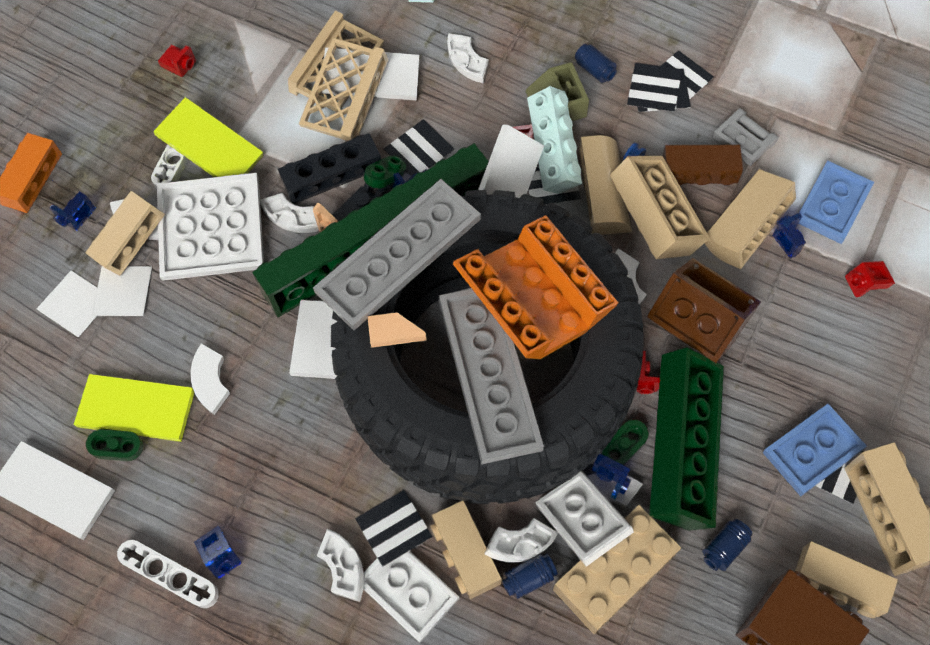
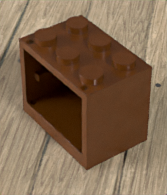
(703, 309)
(800, 615)

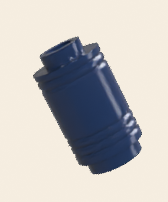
(595, 63)
(727, 545)
(529, 576)

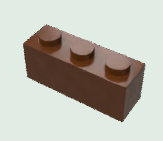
(704, 163)

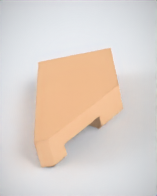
(323, 217)
(392, 330)

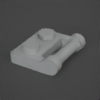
(734, 134)

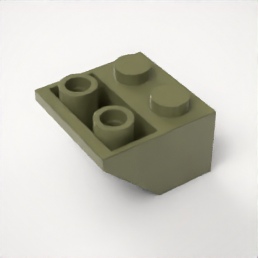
(566, 79)

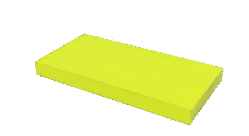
(207, 141)
(135, 407)

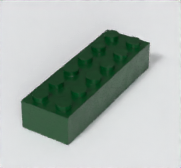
(687, 441)

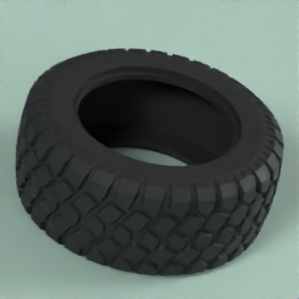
(437, 443)

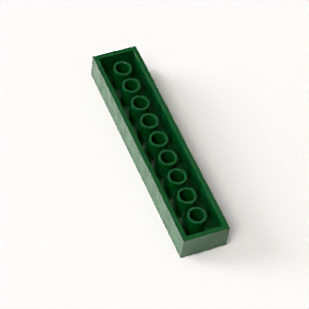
(299, 269)

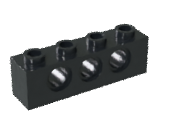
(323, 178)

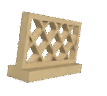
(314, 56)
(363, 91)

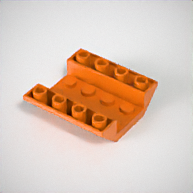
(538, 289)

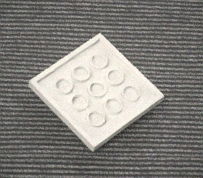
(209, 226)

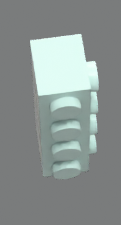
(554, 130)

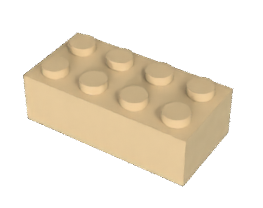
(659, 206)
(893, 507)
(615, 577)

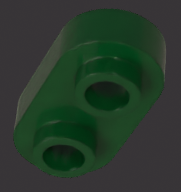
(381, 172)
(116, 445)
(624, 445)

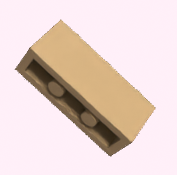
(125, 233)
(465, 550)
(847, 580)

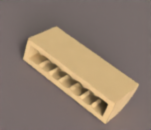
(605, 205)
(750, 218)

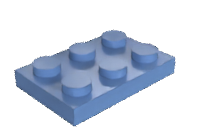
(835, 202)
(814, 449)

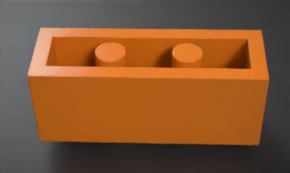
(28, 172)

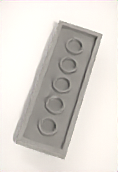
(397, 254)
(490, 380)

